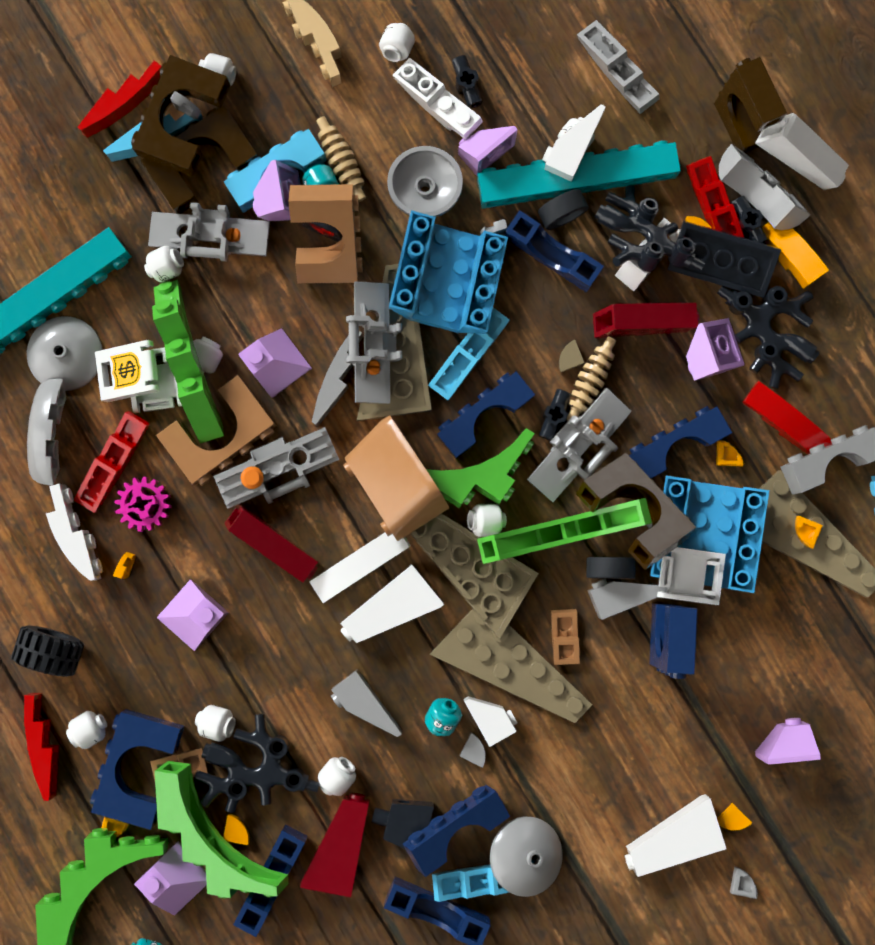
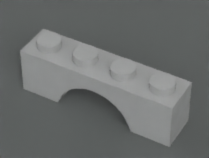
(809, 471)

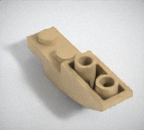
(316, 33)

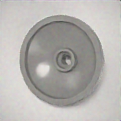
(422, 168)
(78, 360)
(513, 852)

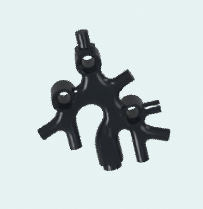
(640, 220)
(759, 326)
(263, 777)

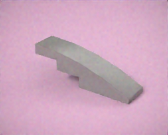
(617, 66)
(333, 386)

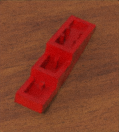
(115, 106)
(713, 197)
(785, 418)
(111, 462)
(41, 754)

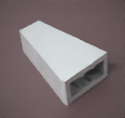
(803, 151)
(395, 604)
(678, 839)

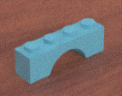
(297, 153)

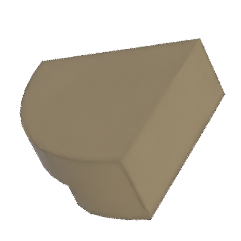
(570, 357)

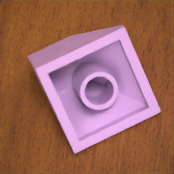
(486, 147)
(272, 191)
(713, 350)
(275, 362)
(192, 615)
(789, 743)
(171, 881)

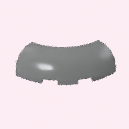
(761, 190)
(41, 446)

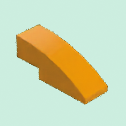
(796, 254)

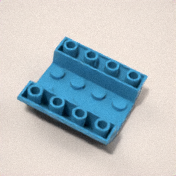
(447, 276)
(726, 523)

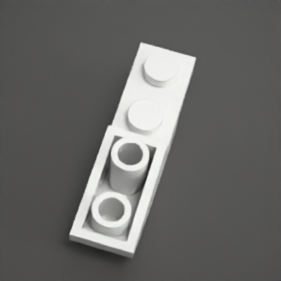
(436, 99)
(75, 544)

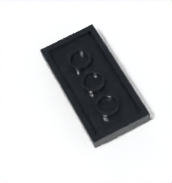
(729, 259)

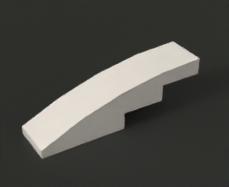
(357, 565)

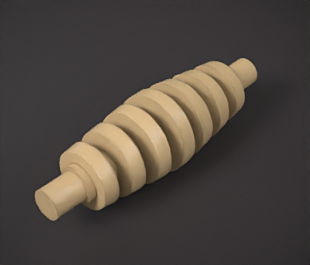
(340, 157)
(591, 378)

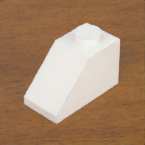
(491, 719)

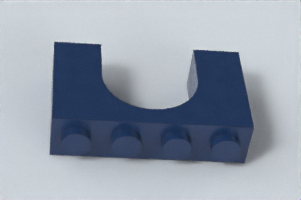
(673, 639)
(113, 796)

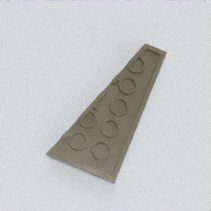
(407, 376)
(832, 552)
(489, 588)
(510, 666)

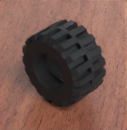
(47, 651)

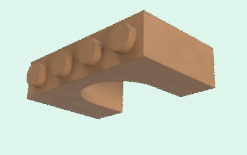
(335, 207)
(252, 425)

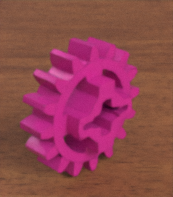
(140, 494)

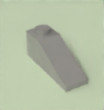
(616, 597)
(360, 700)

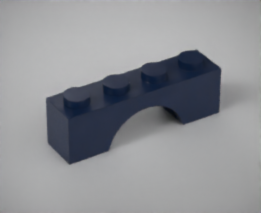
(536, 242)
(509, 394)
(705, 429)
(429, 846)
(281, 860)
(415, 902)

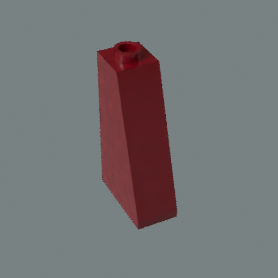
(645, 319)
(271, 543)
(338, 854)

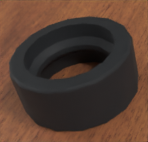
(563, 209)
(611, 567)

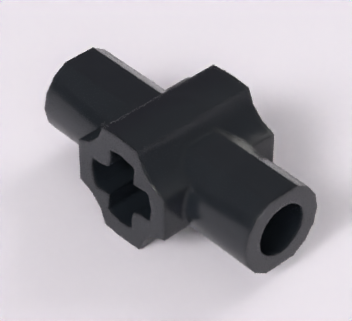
(464, 72)
(744, 211)
(560, 403)

